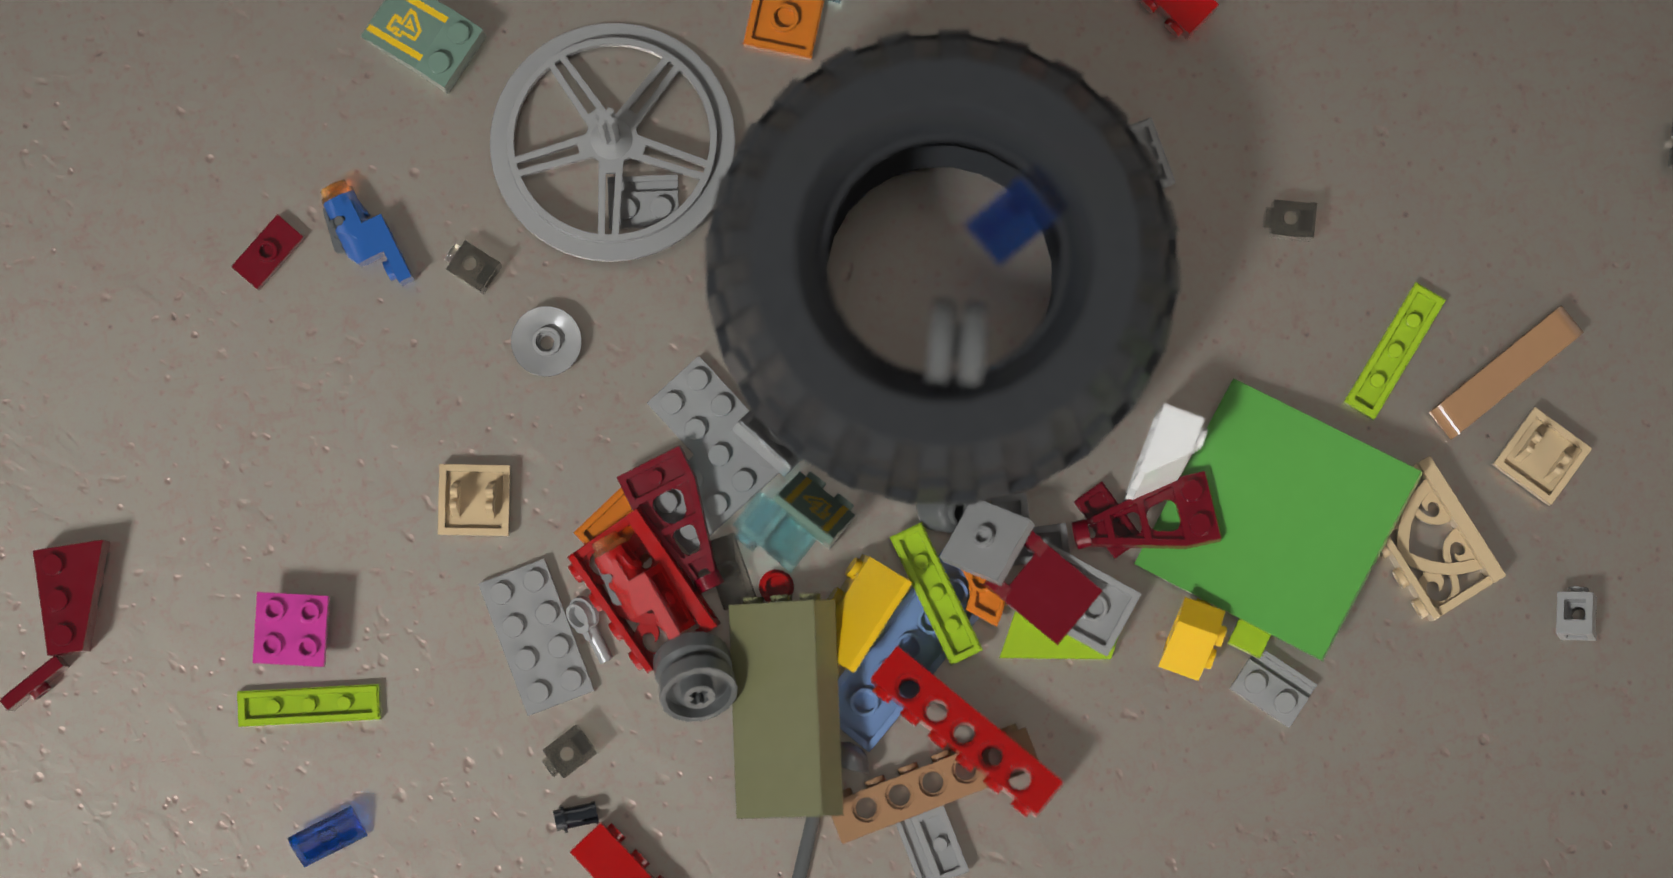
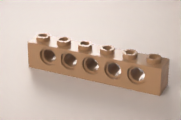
(852, 826)

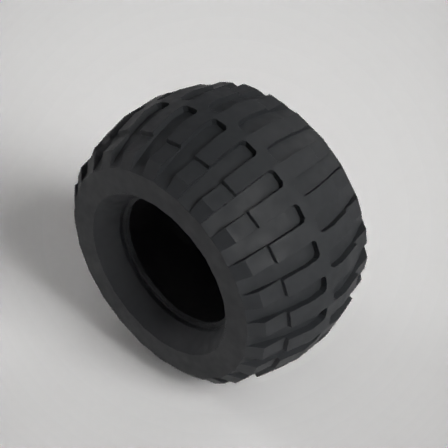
(974, 110)

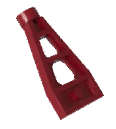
(657, 477)
(1194, 511)

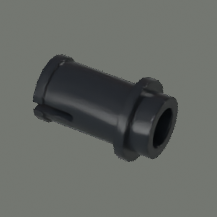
(575, 816)

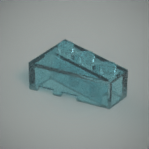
(773, 532)

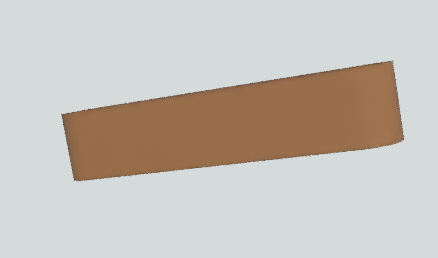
(1506, 372)

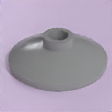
(533, 328)

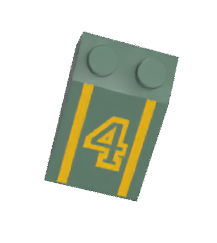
(425, 38)
(815, 509)

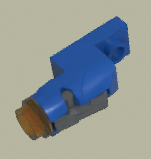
(360, 237)

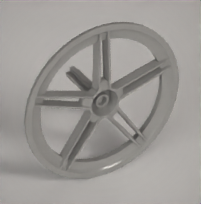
(611, 142)

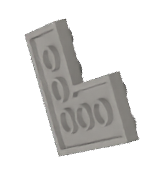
(727, 469)

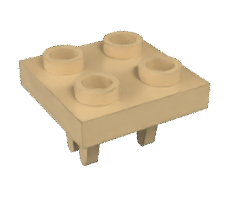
(1542, 456)
(474, 500)

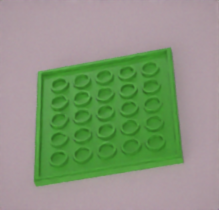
(1295, 519)

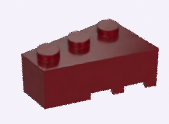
(69, 594)

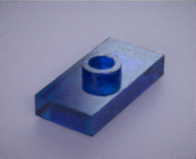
(327, 836)

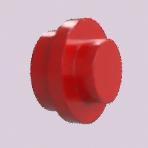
(775, 583)

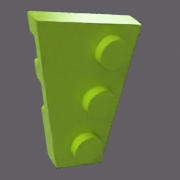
(1029, 643)

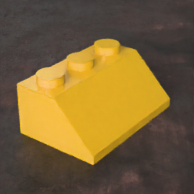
(864, 607)

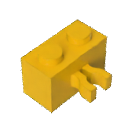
(1192, 638)

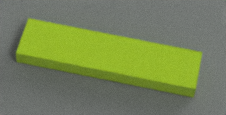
(1394, 351)
(936, 593)
(309, 705)

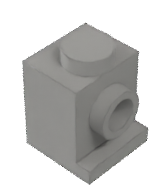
(1567, 603)

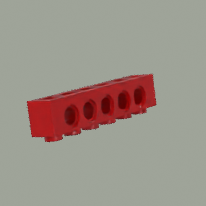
(901, 668)

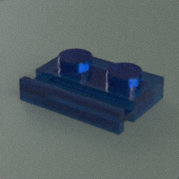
(1010, 221)

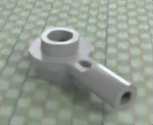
(584, 618)

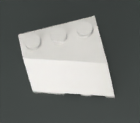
(1166, 450)

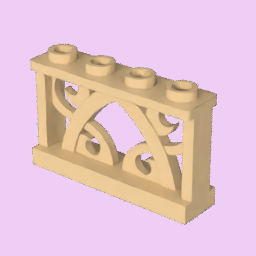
(1475, 556)

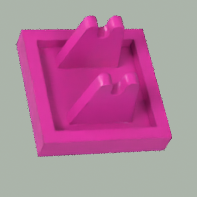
(291, 629)

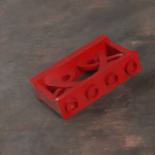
(641, 542)

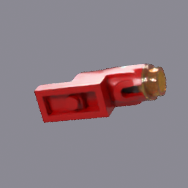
(640, 589)

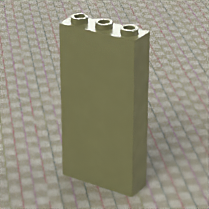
(786, 707)

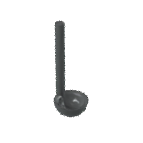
(851, 758)

